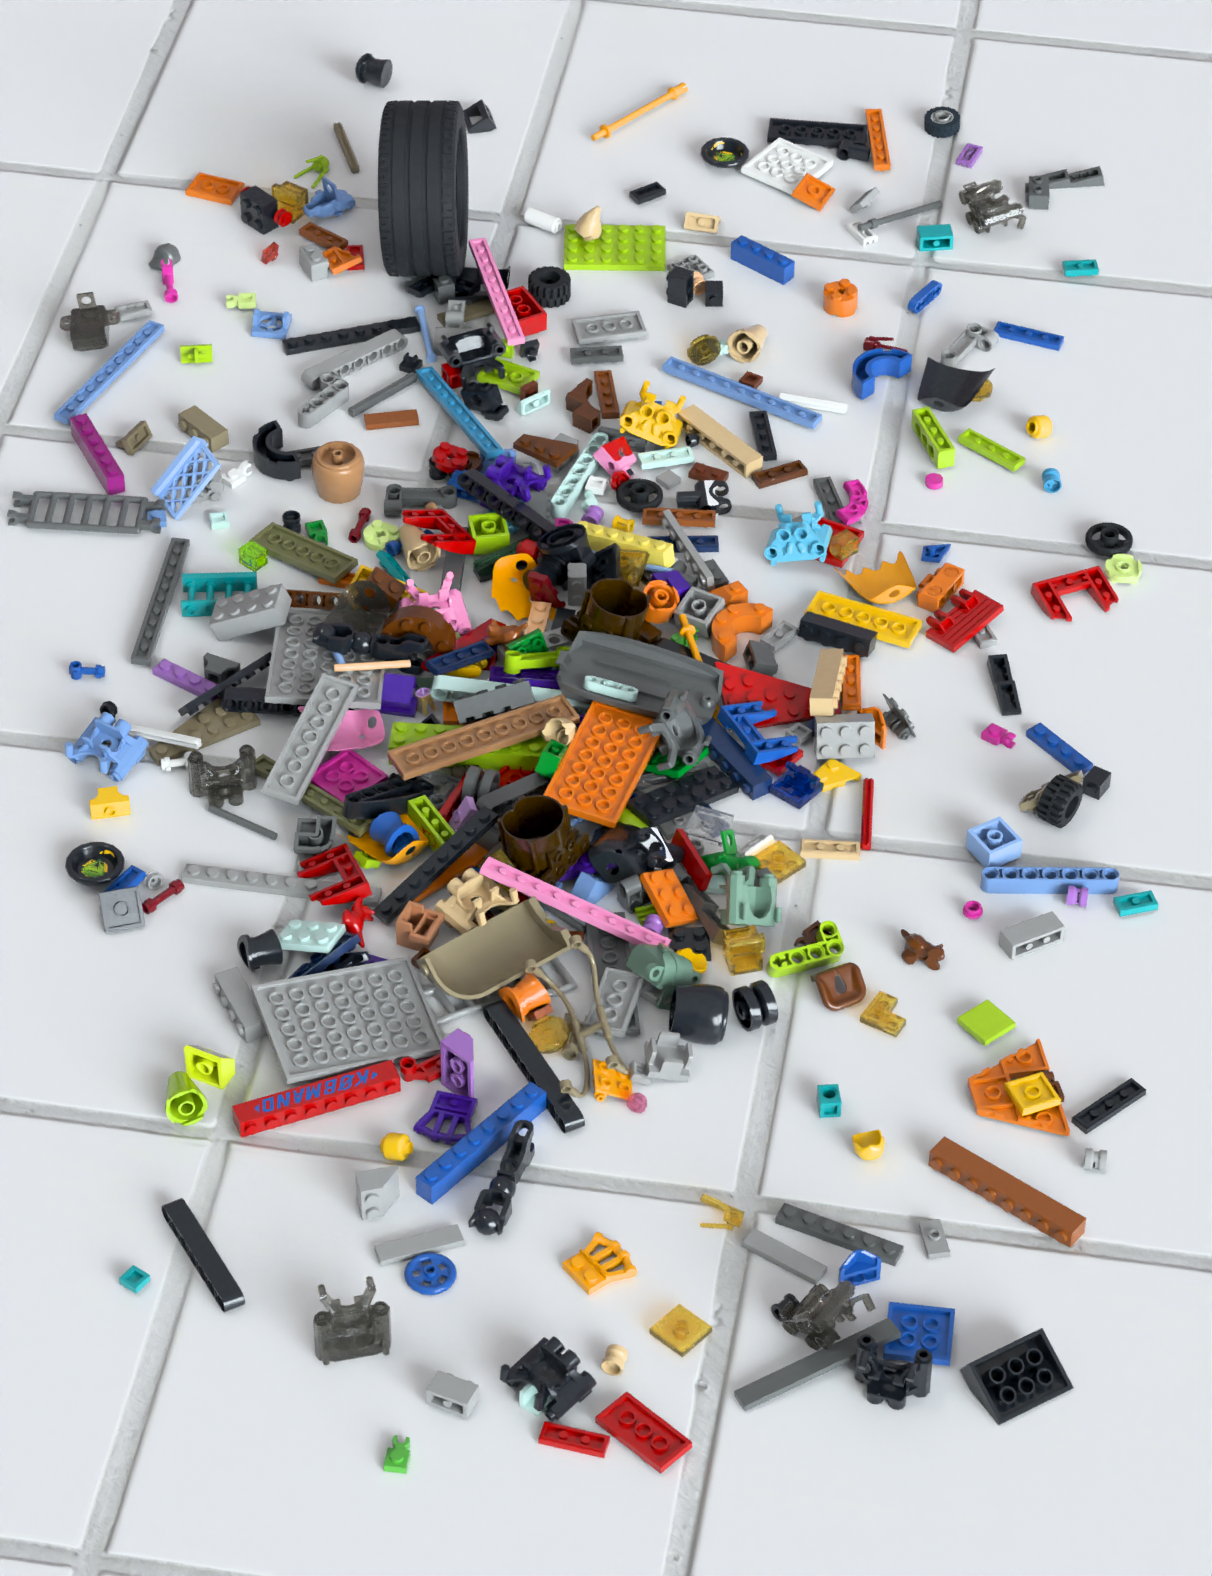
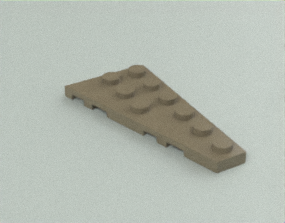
(210, 725)

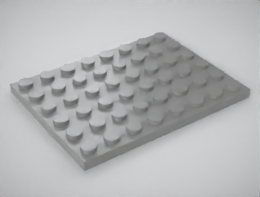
(299, 664)
(347, 1019)

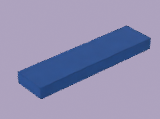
(1029, 336)

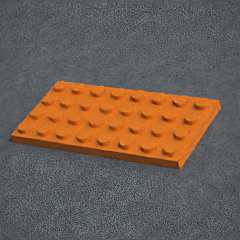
(603, 764)

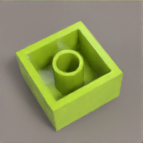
(489, 532)

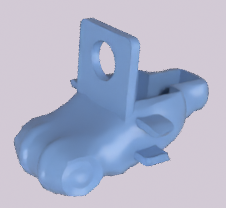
(328, 202)

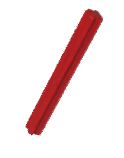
(867, 812)

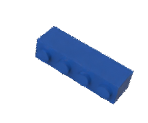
(762, 260)

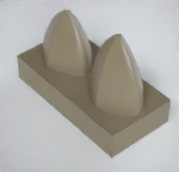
(135, 438)

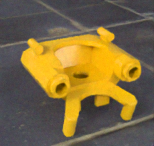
(653, 420)

